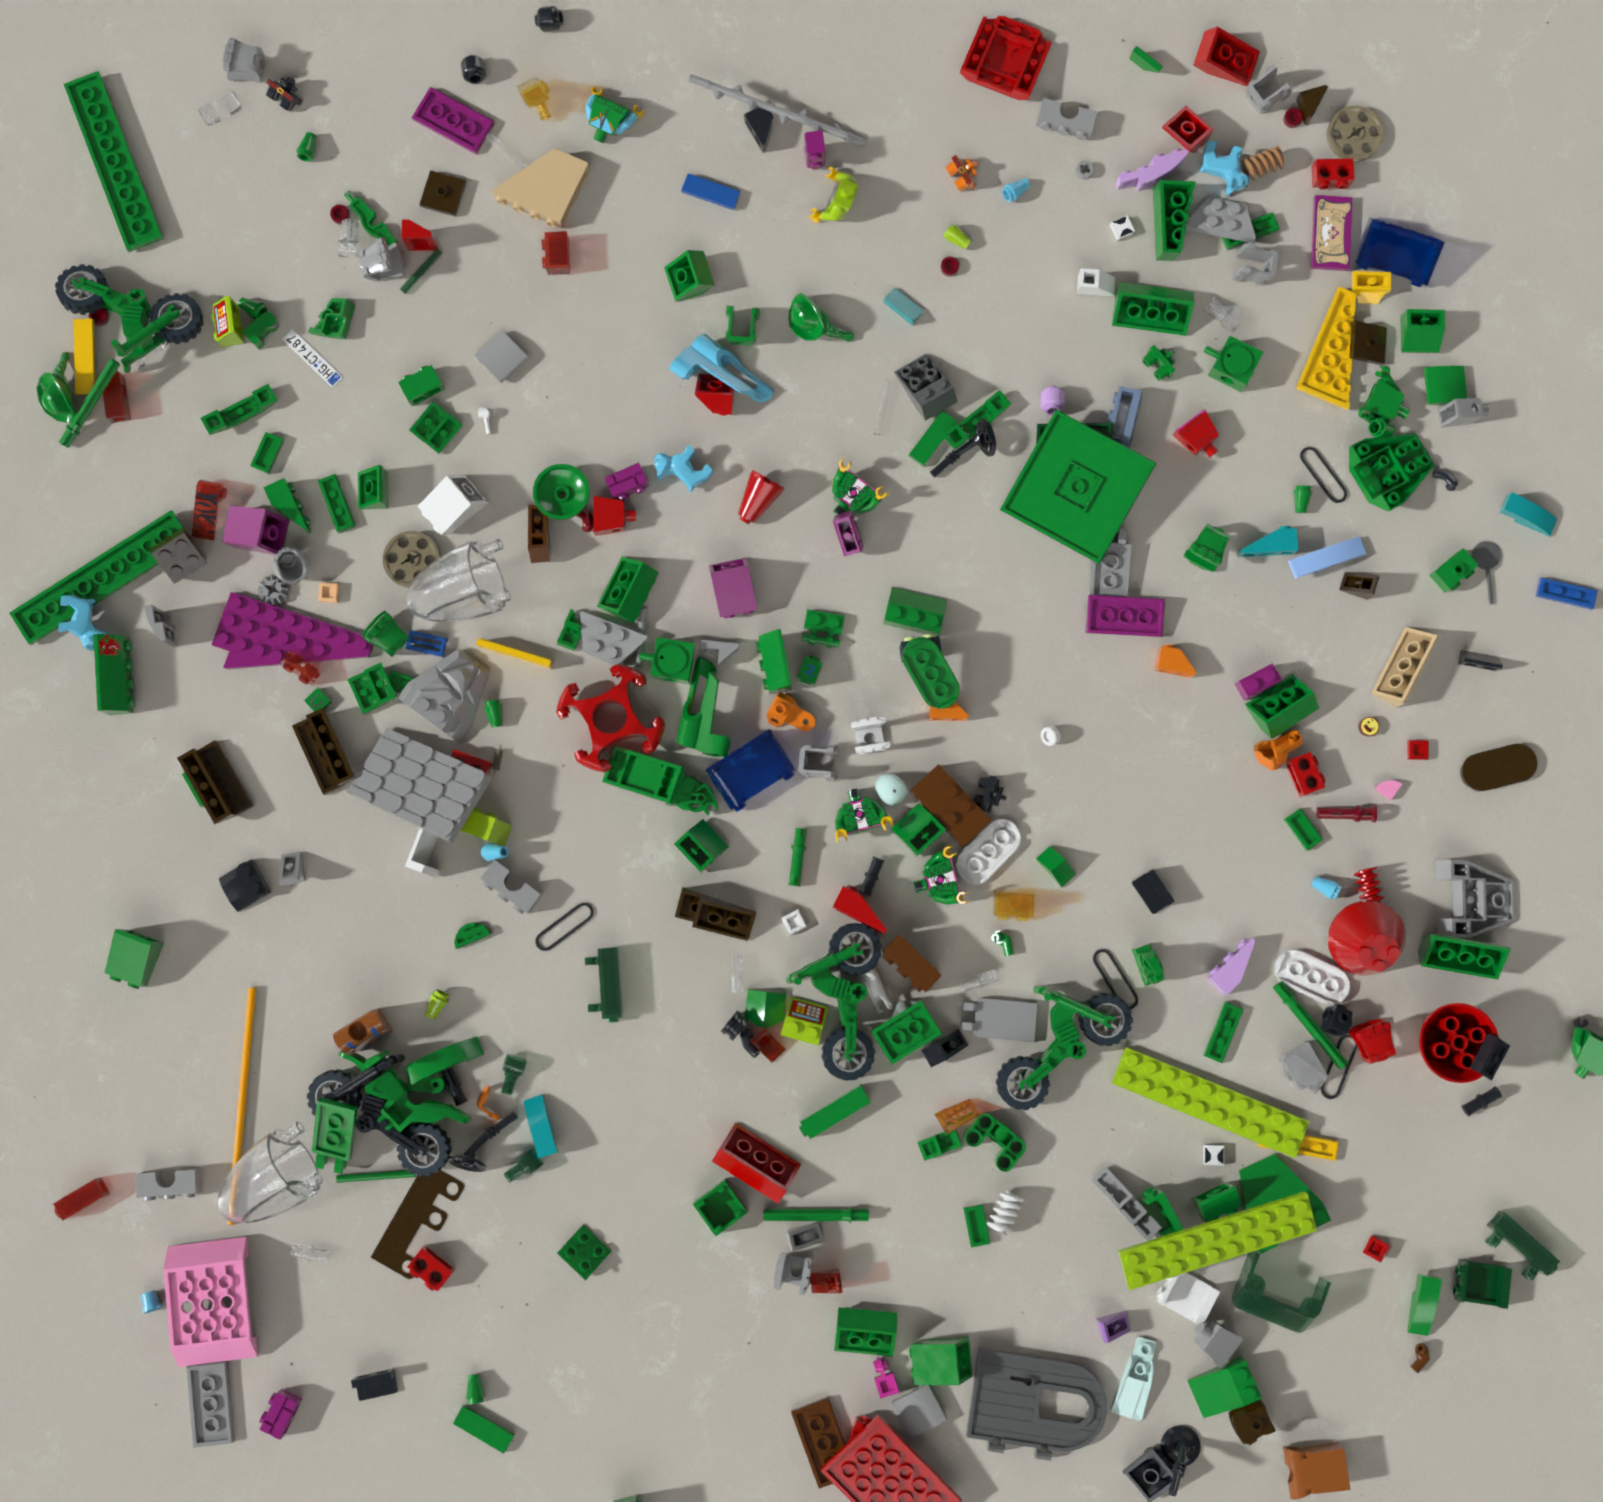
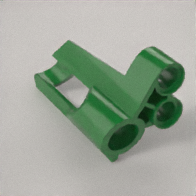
(697, 728)

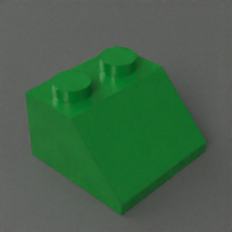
(689, 275)
(1217, 1202)

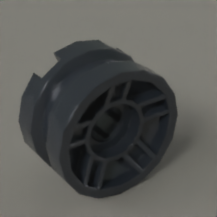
(735, 1025)

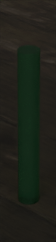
(420, 271)

